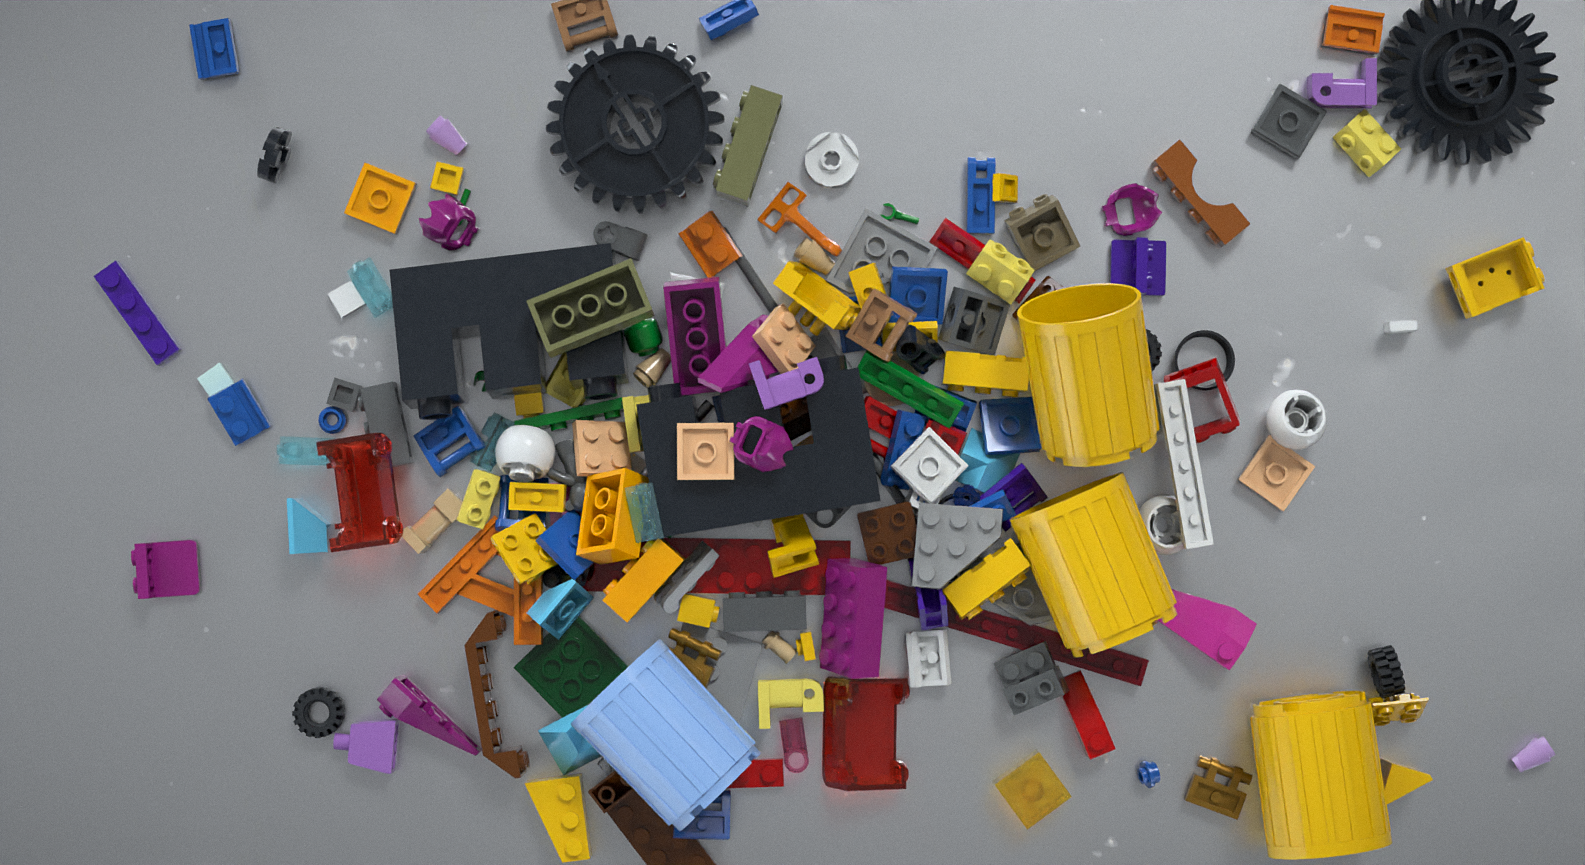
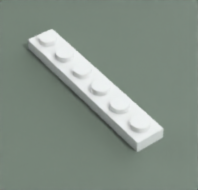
(1184, 464)

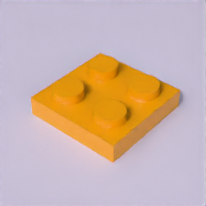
(380, 198)

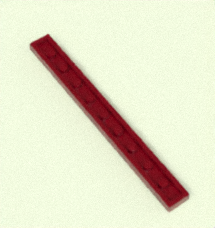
(1022, 636)

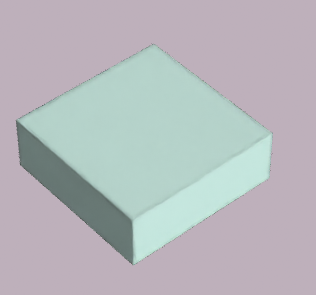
(215, 379)

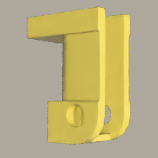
(787, 694)

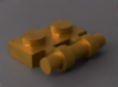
(697, 666)
(1216, 796)

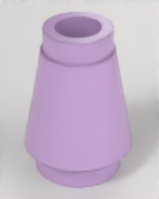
(446, 135)
(1534, 754)

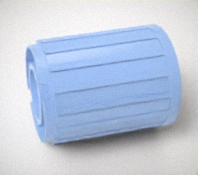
(667, 736)

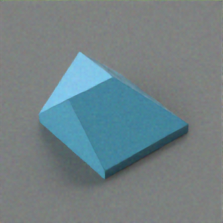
(983, 469)
(305, 528)
(560, 607)
(567, 745)

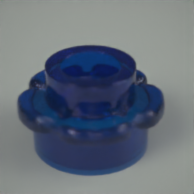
(968, 490)

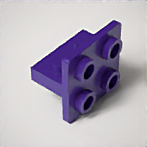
(1139, 265)

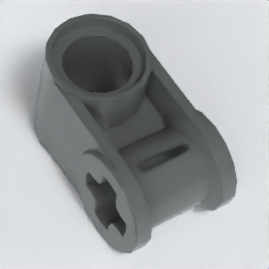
(625, 241)

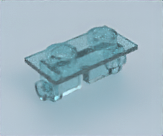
(371, 286)
(492, 429)
(300, 451)
(644, 512)

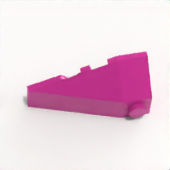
(1211, 628)

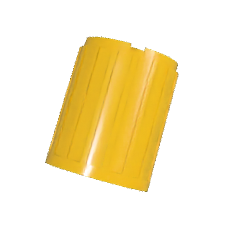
(1090, 373)
(1096, 565)
(1319, 776)

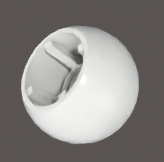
(1307, 411)
(525, 453)
(1150, 517)

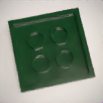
(571, 669)

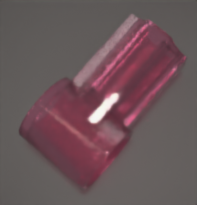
(794, 741)

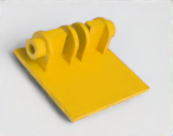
(1406, 709)

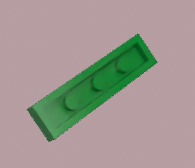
(909, 389)
(558, 420)

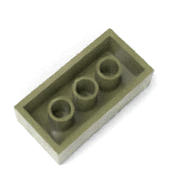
(749, 145)
(590, 308)

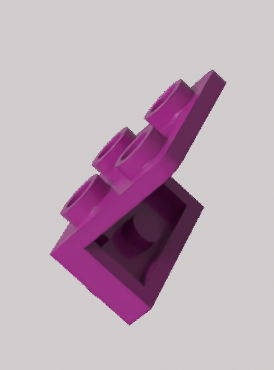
(166, 569)

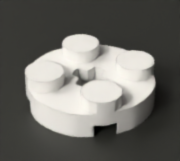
(833, 144)

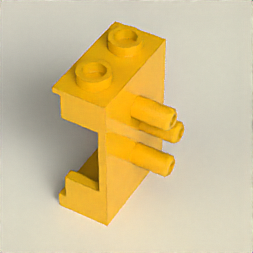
(1495, 277)
(817, 297)

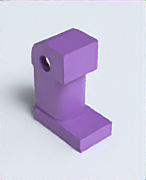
(1345, 92)
(788, 385)

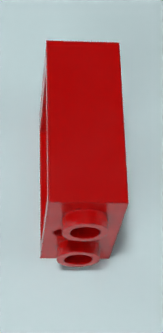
(1201, 373)

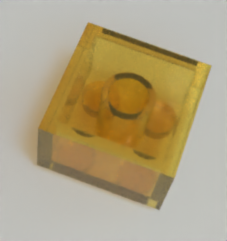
(1031, 789)

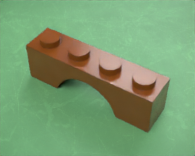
(1220, 221)

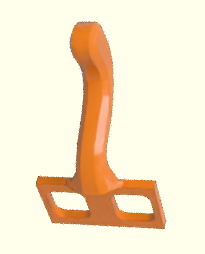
(791, 214)

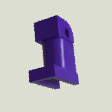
(931, 604)

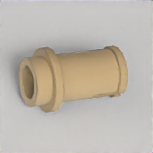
(779, 646)

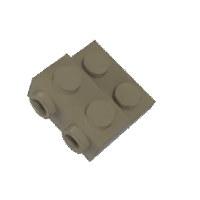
(1042, 231)

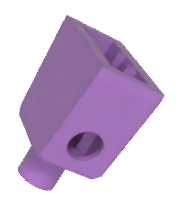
(371, 744)

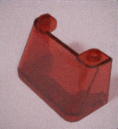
(364, 491)
(862, 733)

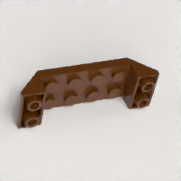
(510, 759)
(644, 827)

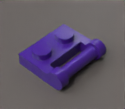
(1017, 486)

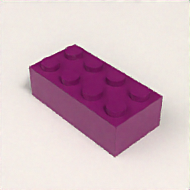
(694, 329)
(853, 618)

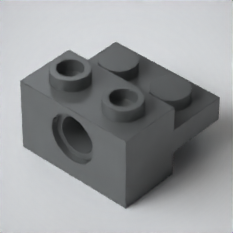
(974, 321)
(1036, 690)

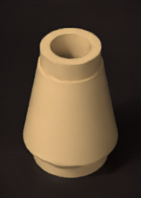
(814, 256)
(652, 368)

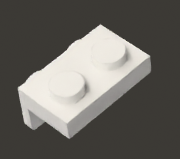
(927, 658)

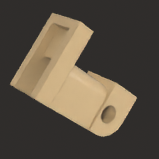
(434, 522)

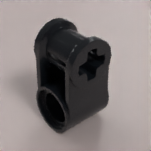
(918, 349)

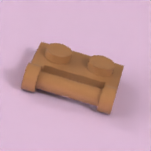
(578, 12)
(873, 320)

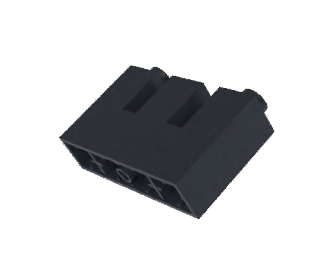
(489, 300)
(817, 476)

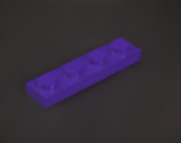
(137, 313)

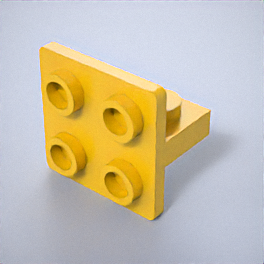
(521, 551)

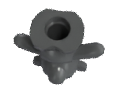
(577, 483)

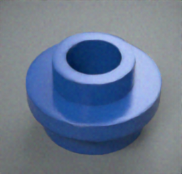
(324, 416)
(1148, 773)

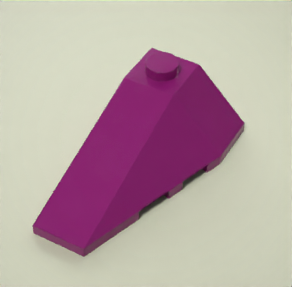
(732, 366)
(413, 707)

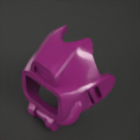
(1143, 208)
(444, 221)
(769, 449)

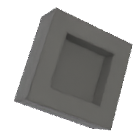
(344, 394)

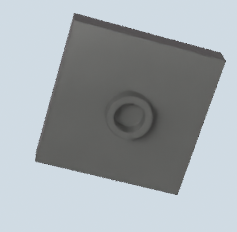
(1288, 121)

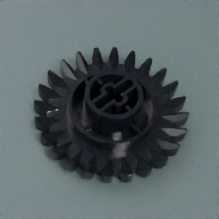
(616, 81)
(1437, 107)

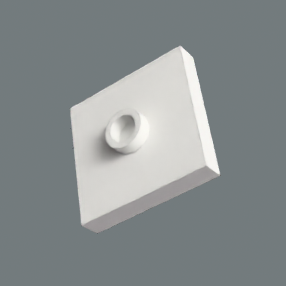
(929, 466)

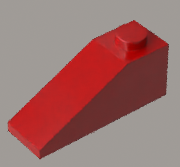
(1086, 717)

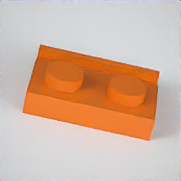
(1353, 29)
(710, 244)

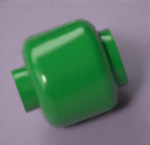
(644, 337)

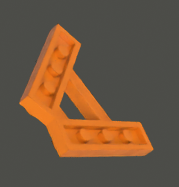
(461, 578)

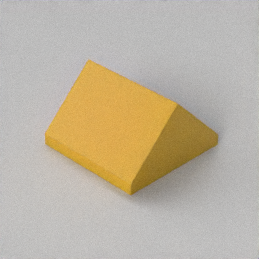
(1401, 779)

